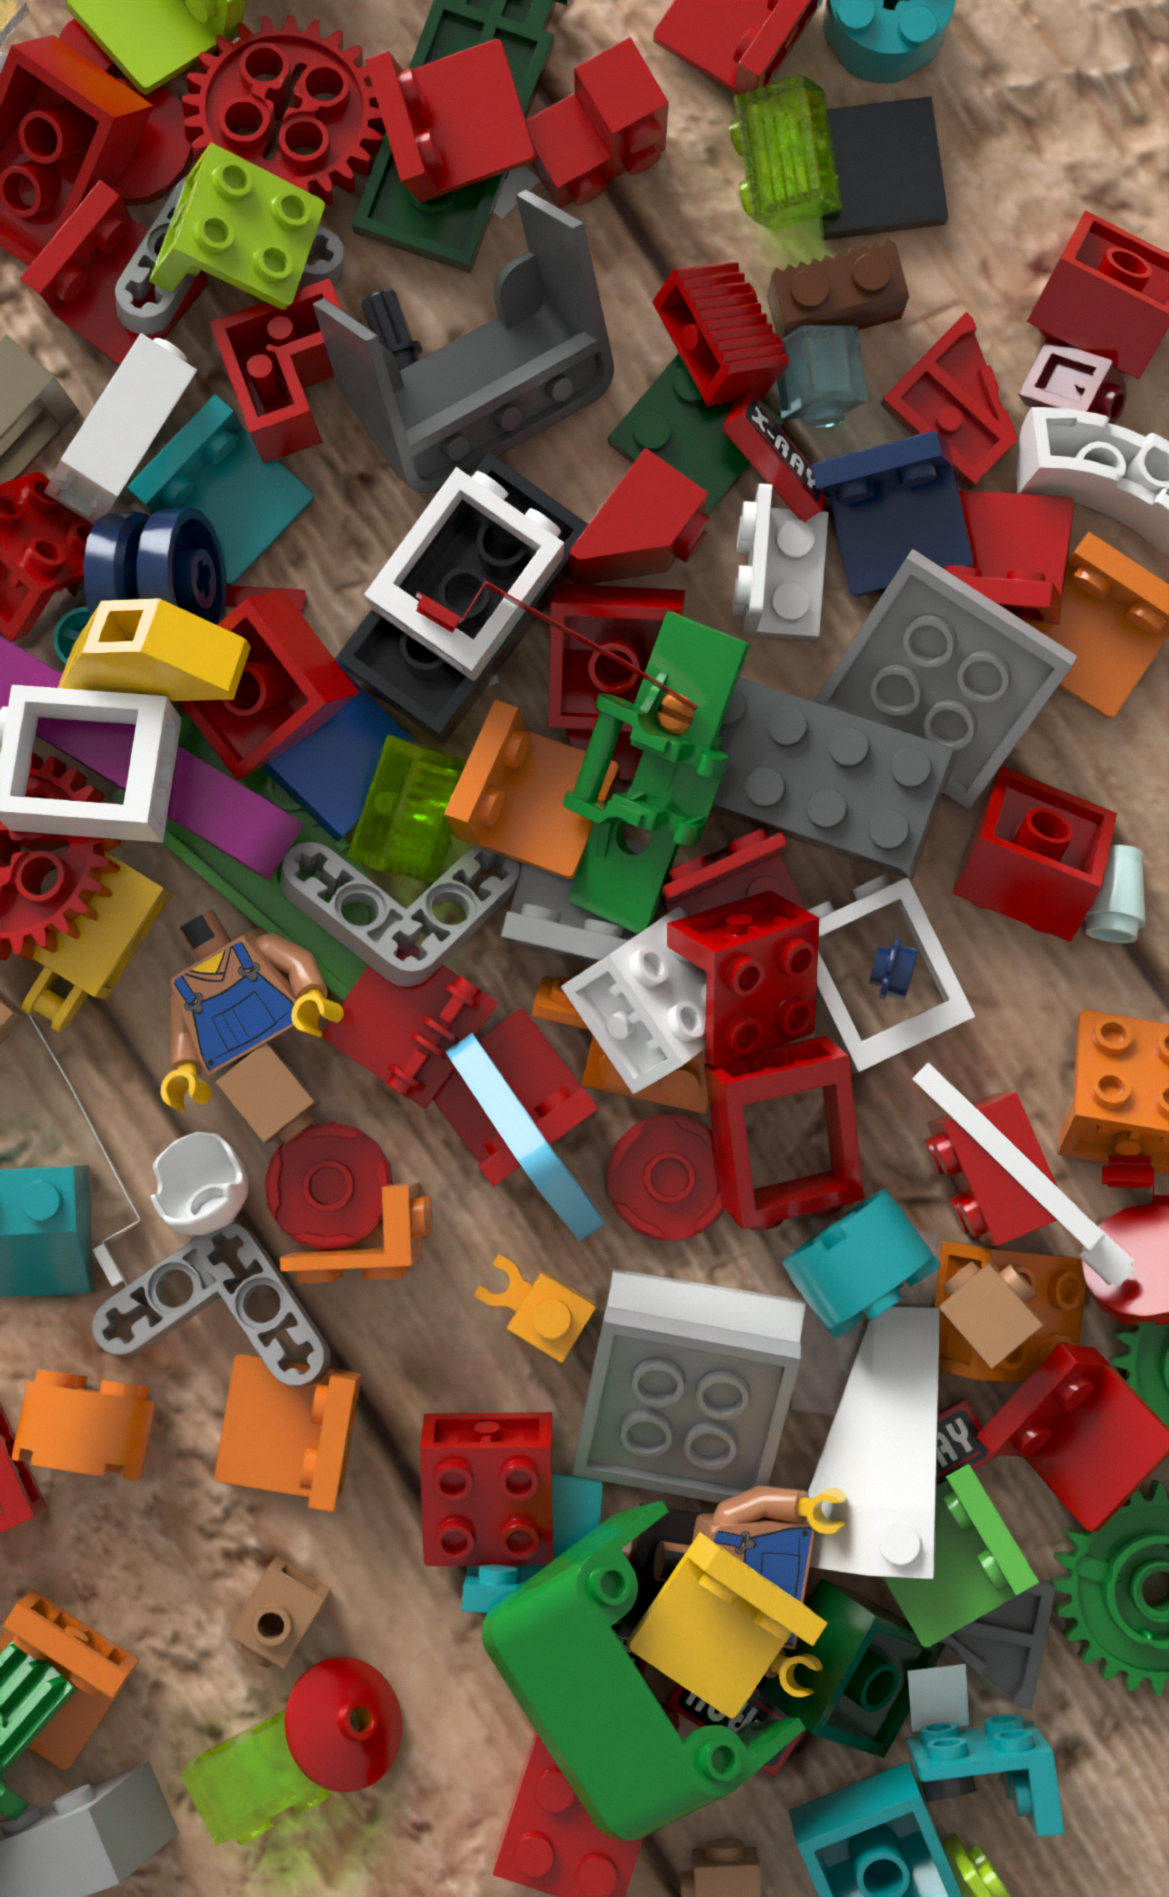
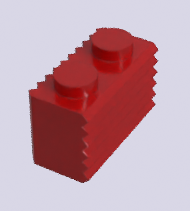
(721, 332)

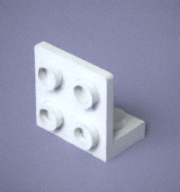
(784, 572)
(644, 1005)

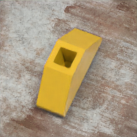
(155, 651)

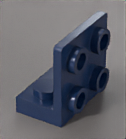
(892, 503)

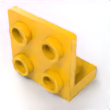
(719, 1626)

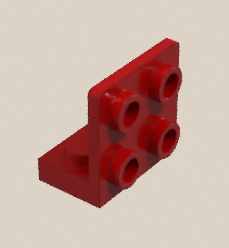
(735, 40)
(452, 119)
(81, 269)
(38, 551)
(1018, 551)
(750, 868)
(758, 973)
(537, 1079)
(1081, 1433)
(487, 1489)

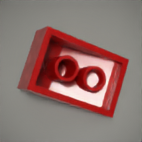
(58, 137)

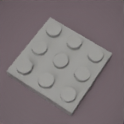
(948, 671)
(684, 1406)

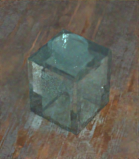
(822, 375)

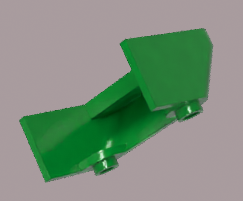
(594, 1705)

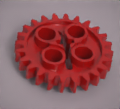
(231, 98)
(26, 912)

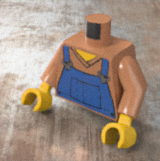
(237, 1001)
(774, 1536)

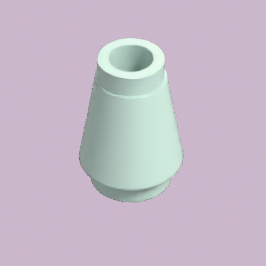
(1120, 902)

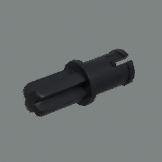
(389, 323)

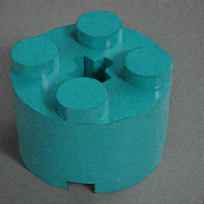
(883, 42)
(860, 1263)

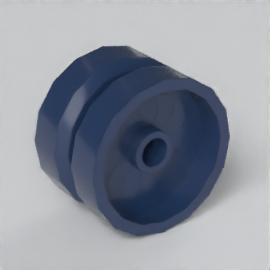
(157, 557)

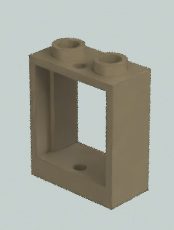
(31, 409)

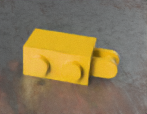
(104, 945)

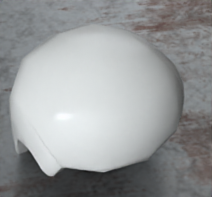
(199, 1184)

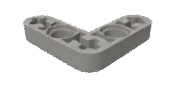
(155, 317)
(394, 924)
(209, 1284)

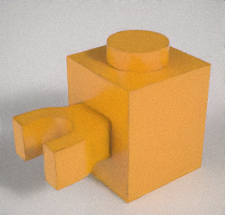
(546, 1312)

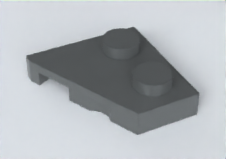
(1009, 1642)

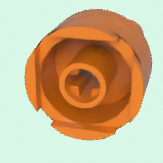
(84, 1428)

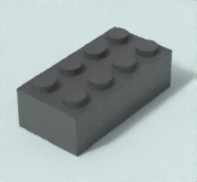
(830, 778)

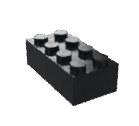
(451, 573)

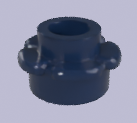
(893, 969)

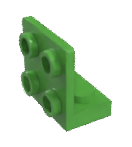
(974, 1564)

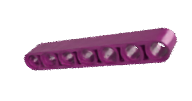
(200, 795)

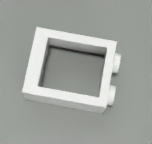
(120, 428)
(400, 608)
(149, 774)
(913, 1030)

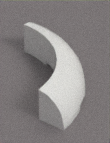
(1098, 468)

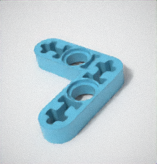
(525, 1138)

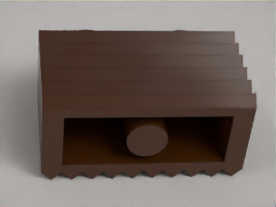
(841, 291)

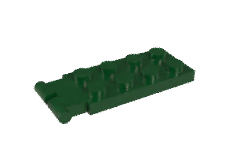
(455, 223)

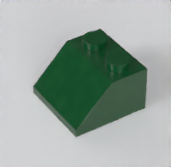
(864, 1675)

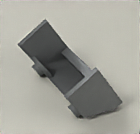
(495, 383)

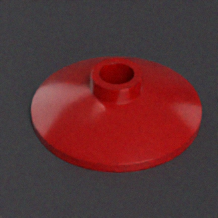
(321, 1730)

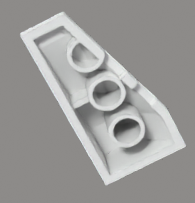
(885, 1453)

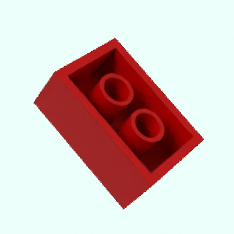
(553, 1841)

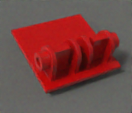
(406, 1030)

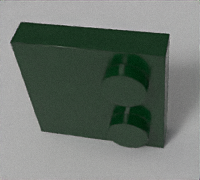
(684, 433)

